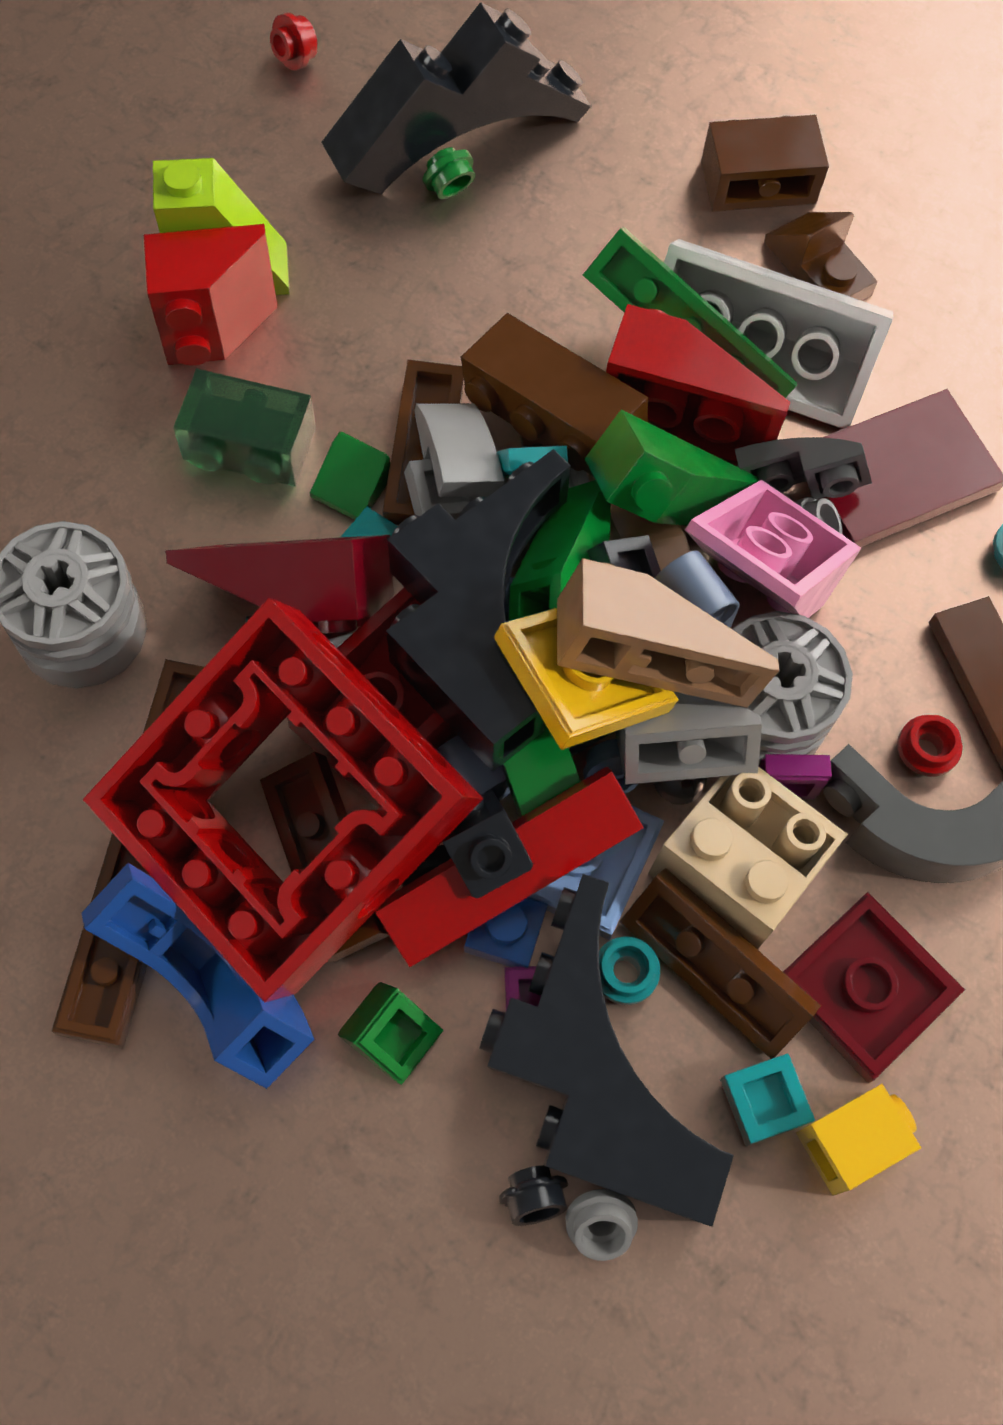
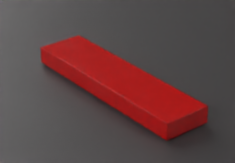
(557, 839)

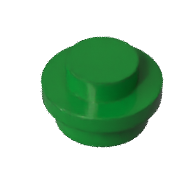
(449, 172)

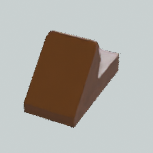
(816, 253)

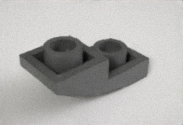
(827, 464)

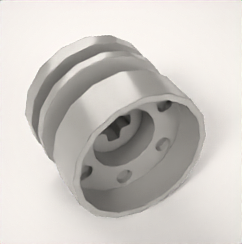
(70, 604)
(808, 689)

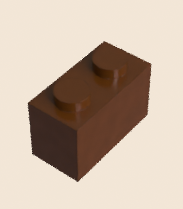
(764, 162)

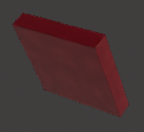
(872, 986)

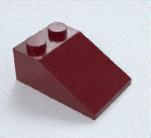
(326, 578)

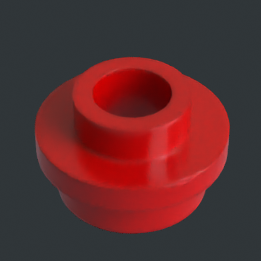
(293, 40)
(941, 734)

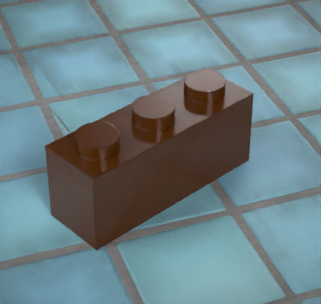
(545, 389)

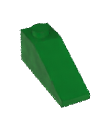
(660, 473)

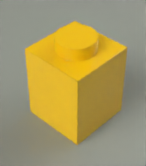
(860, 1139)

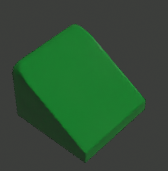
(351, 476)
(390, 1031)

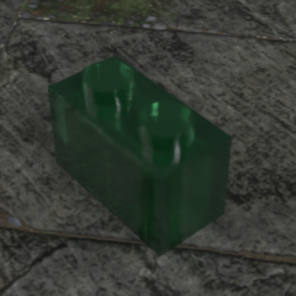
(245, 428)

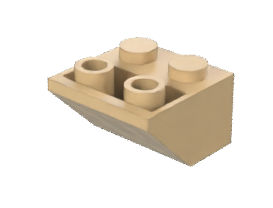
(749, 851)

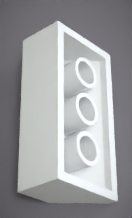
(807, 330)

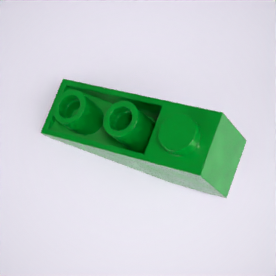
(559, 549)

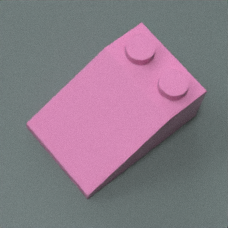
(775, 548)

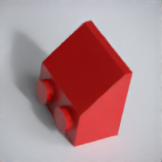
(208, 290)

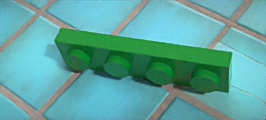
(637, 277)

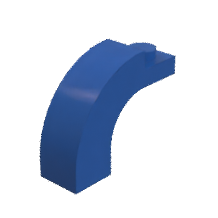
(241, 1029)

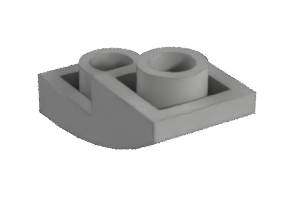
(459, 449)

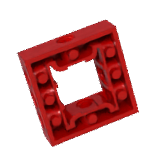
(162, 815)

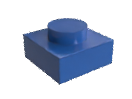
(510, 935)

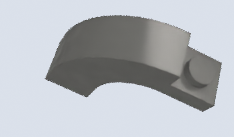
(911, 837)

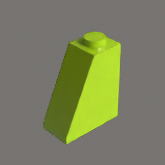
(203, 196)

